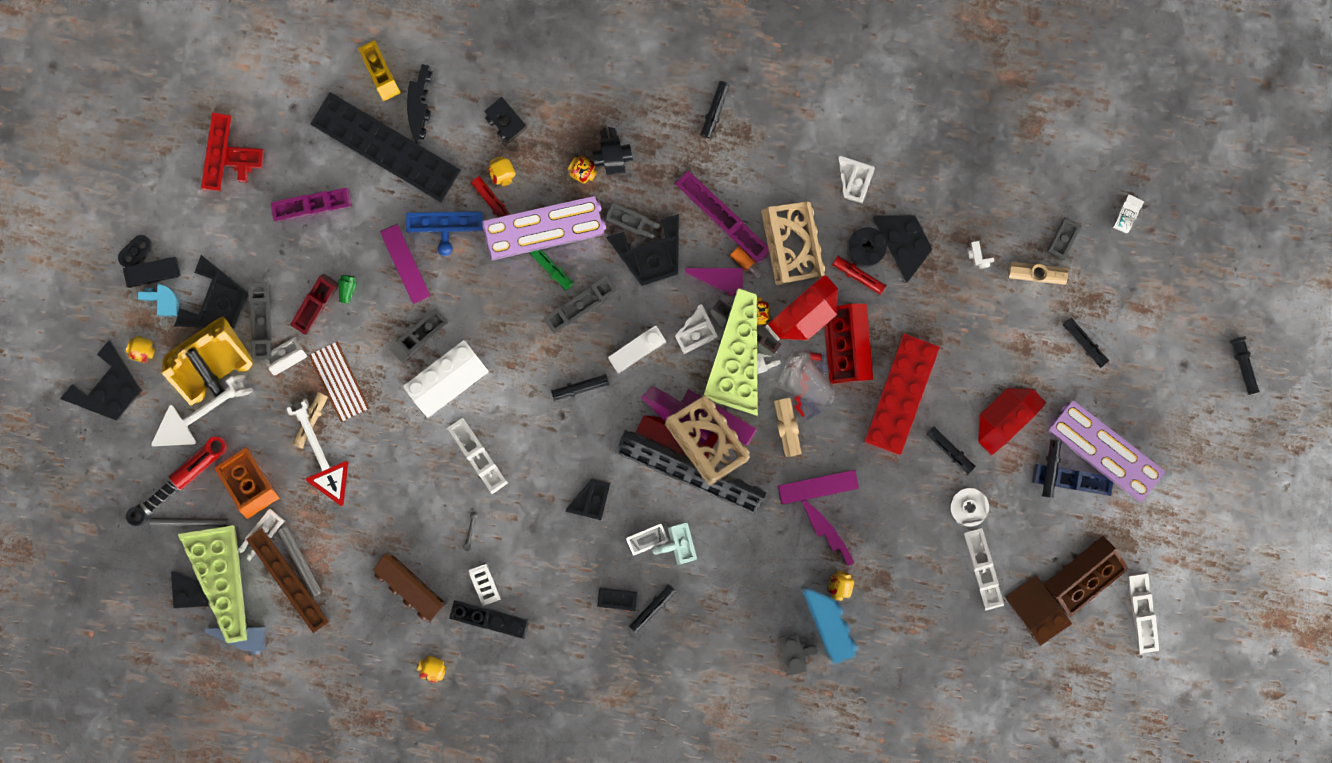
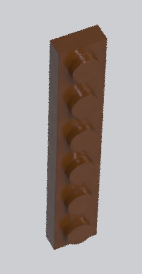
(287, 580)

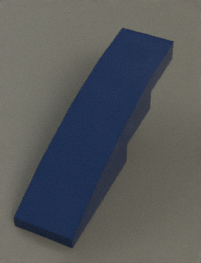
(1075, 480)

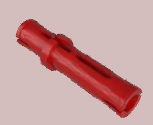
(489, 197)
(859, 275)

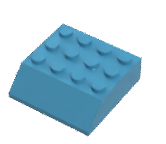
(830, 626)

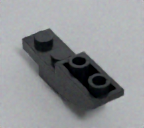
(417, 111)
(489, 619)

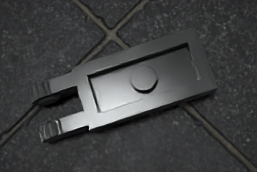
(629, 220)

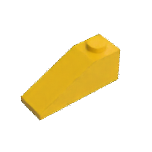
(379, 70)

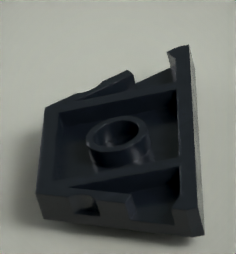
(905, 242)

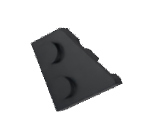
(590, 500)

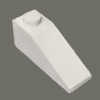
(637, 349)

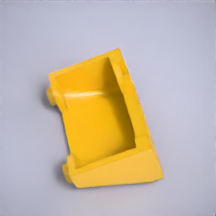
(219, 349)

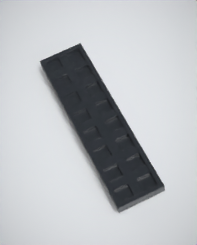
(385, 147)
(682, 469)

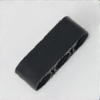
(151, 272)

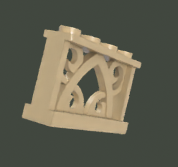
(809, 235)
(719, 426)

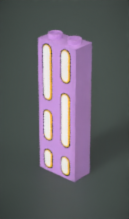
(543, 228)
(1106, 451)

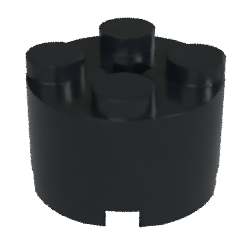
(876, 242)

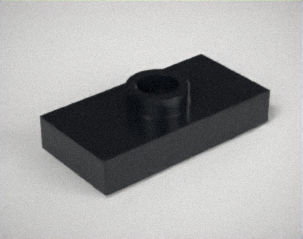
(617, 599)

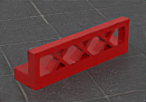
(216, 152)

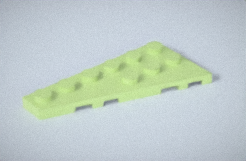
(735, 366)
(218, 570)

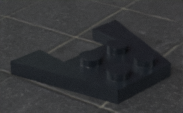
(654, 260)
(223, 299)
(113, 392)

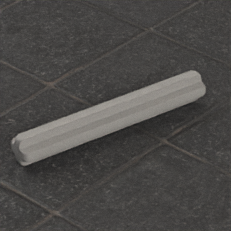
(299, 561)

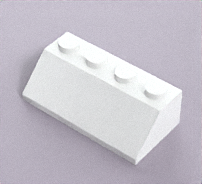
(445, 378)

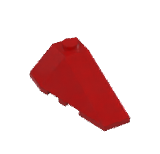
(656, 430)

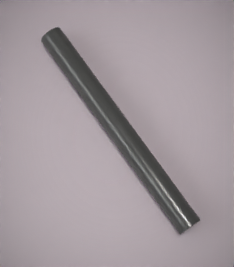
(187, 522)

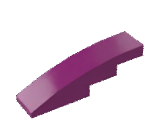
(311, 204)
(405, 263)
(667, 405)
(743, 430)
(818, 487)
(822, 526)

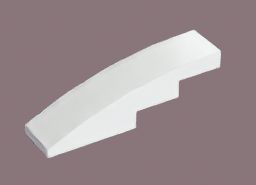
(477, 455)
(983, 569)
(1143, 612)

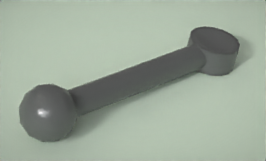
(467, 546)

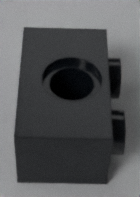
(513, 128)

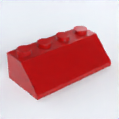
(849, 345)

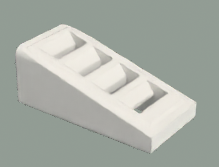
(472, 572)

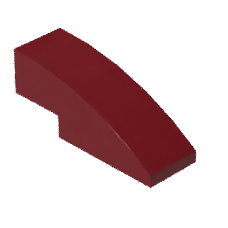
(314, 304)

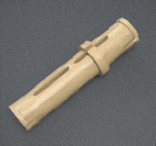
(313, 413)

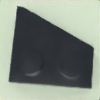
(187, 592)

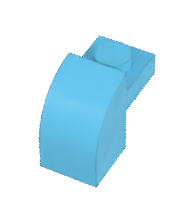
(167, 300)

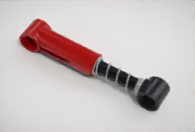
(178, 479)

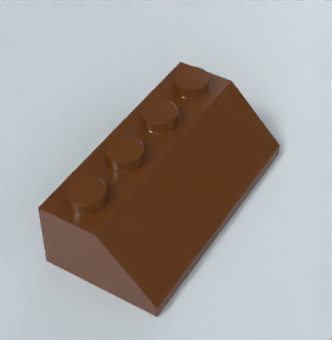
(1086, 576)
(409, 586)

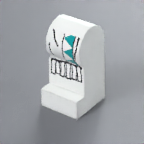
(1127, 213)

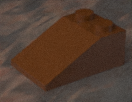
(1038, 610)

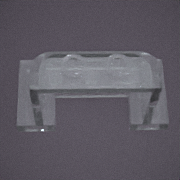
(806, 380)

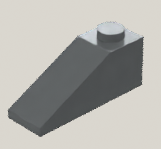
(418, 335)

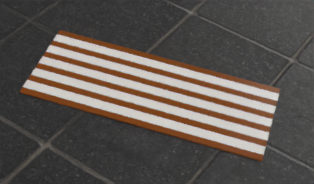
(339, 381)

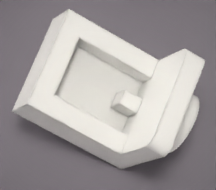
(974, 253)

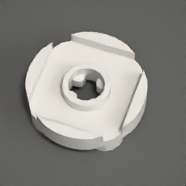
(978, 513)

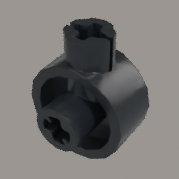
(612, 154)

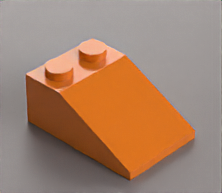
(246, 483)

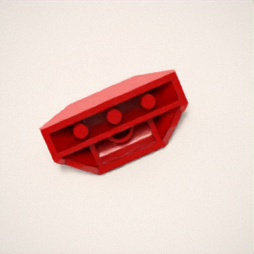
(807, 312)
(1007, 417)

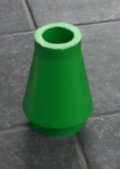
(346, 288)

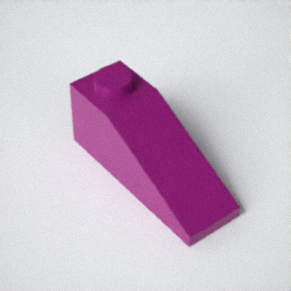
(723, 279)

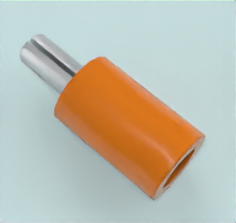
(745, 261)

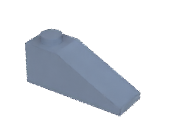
(255, 639)

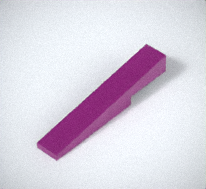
(723, 217)

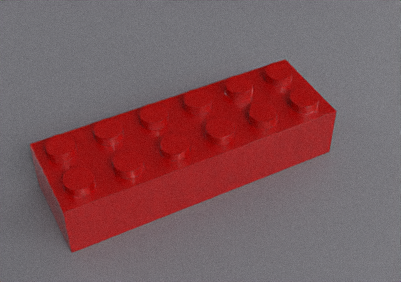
(901, 394)

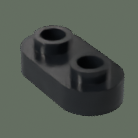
(133, 249)

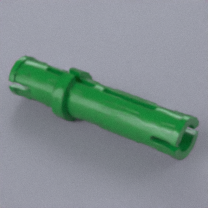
(556, 273)

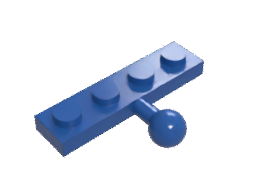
(444, 223)

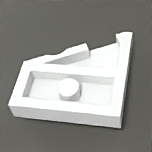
(855, 178)
(696, 331)

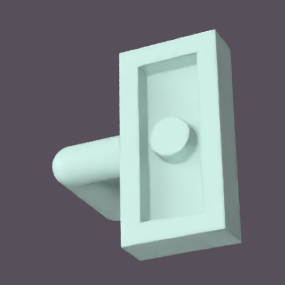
(681, 544)

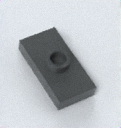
(1064, 238)

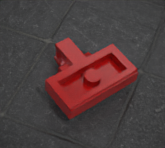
(244, 160)

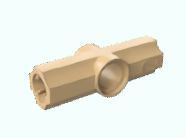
(1025, 271)
(787, 427)

